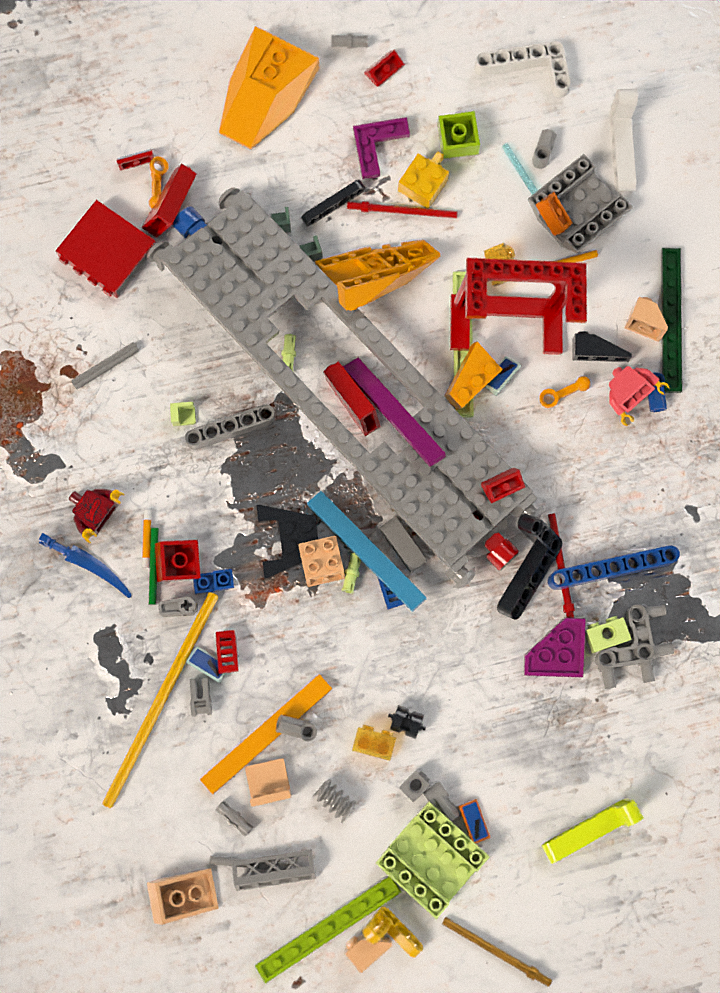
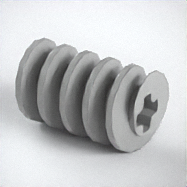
(335, 800)

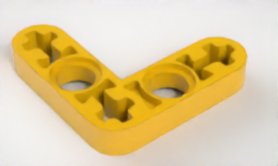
(386, 921)

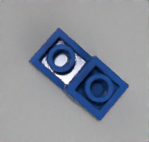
(214, 581)

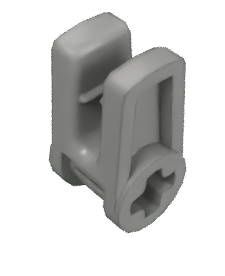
(175, 607)
(196, 704)

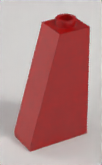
(169, 201)
(352, 398)

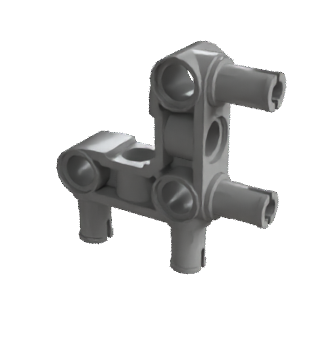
(641, 638)

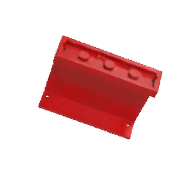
(104, 248)

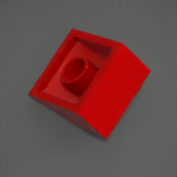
(177, 560)

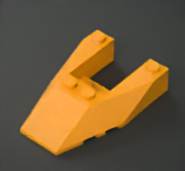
(370, 274)

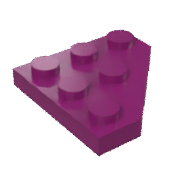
(559, 651)

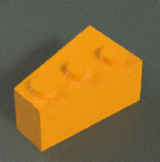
(473, 375)

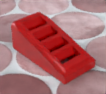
(221, 636)

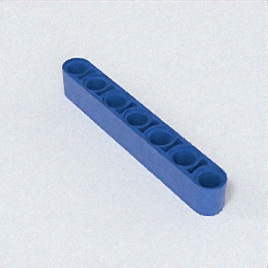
(621, 563)

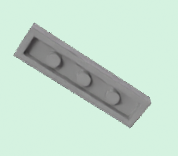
(273, 878)

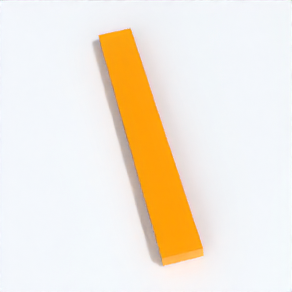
(264, 735)

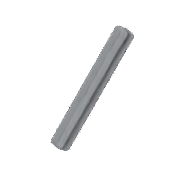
(105, 365)

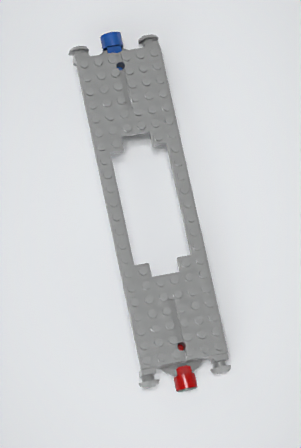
(250, 269)

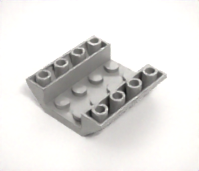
(586, 202)

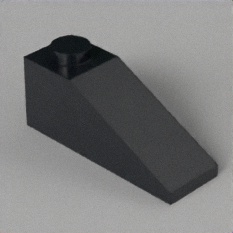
(594, 348)

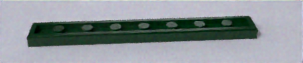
(672, 315)

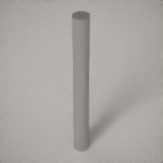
(228, 862)

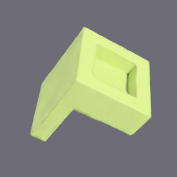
(182, 413)

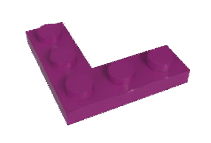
(368, 134)

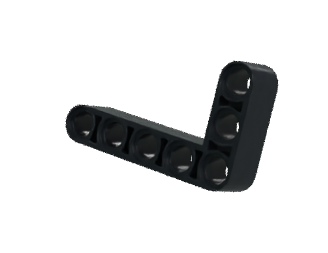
(533, 568)

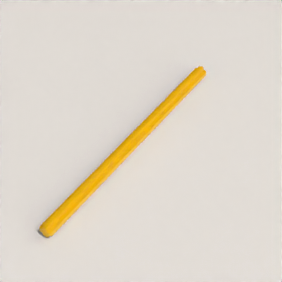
(159, 700)

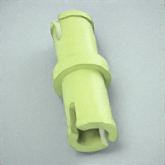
(289, 350)
(351, 574)

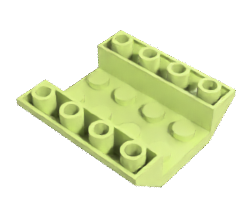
(432, 859)

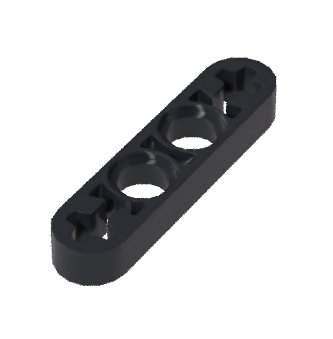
(333, 202)

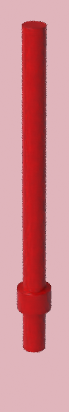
(366, 207)
(568, 606)

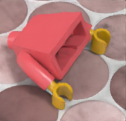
(630, 388)

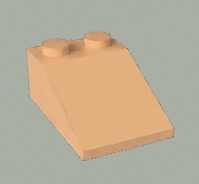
(182, 896)

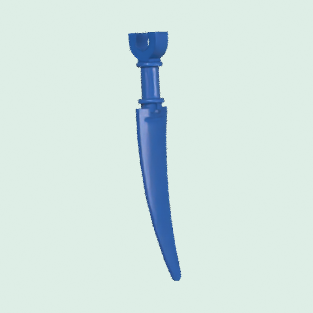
(85, 560)

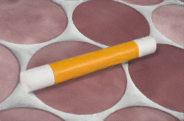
(146, 539)

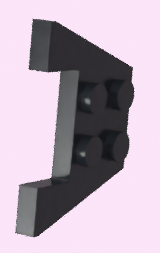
(293, 529)

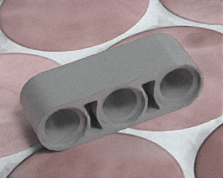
(403, 544)

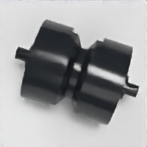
(405, 721)

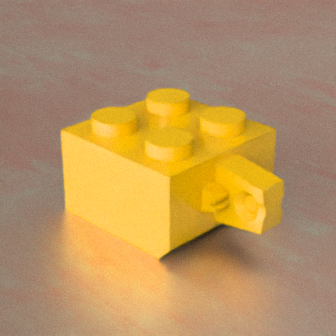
(424, 179)

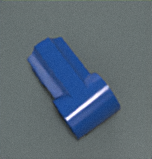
(657, 401)

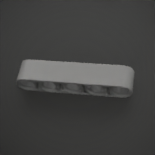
(220, 427)

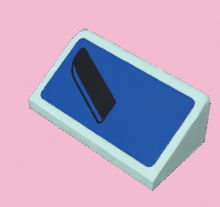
(509, 368)
(205, 663)

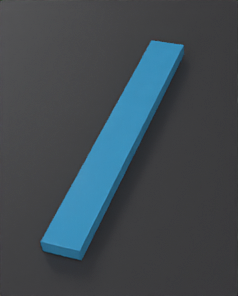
(366, 551)

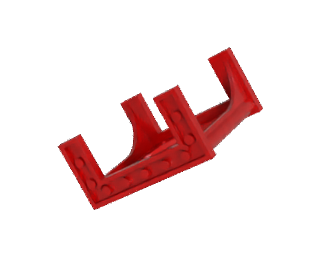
(473, 302)

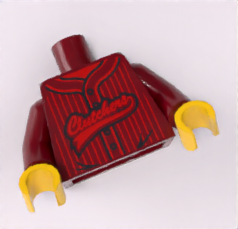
(93, 510)

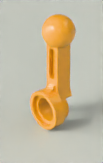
(156, 178)
(582, 384)

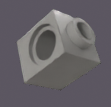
(406, 789)

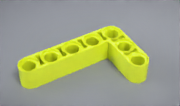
(621, 813)

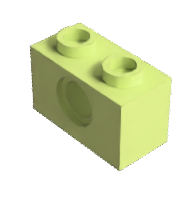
(618, 631)

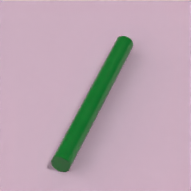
(153, 572)

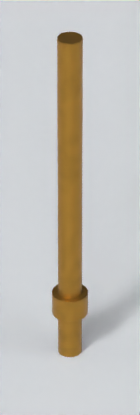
(530, 971)

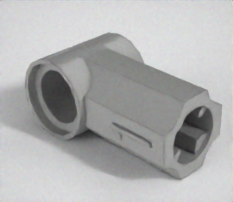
(544, 148)
(294, 727)
(440, 799)

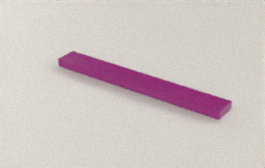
(395, 412)

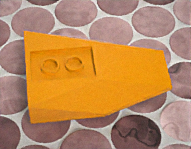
(265, 87)

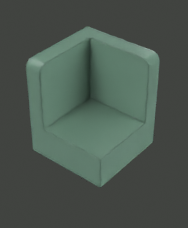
(283, 220)
(312, 249)

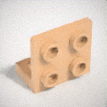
(321, 561)
(268, 782)

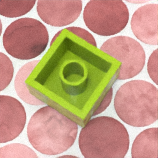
(458, 135)

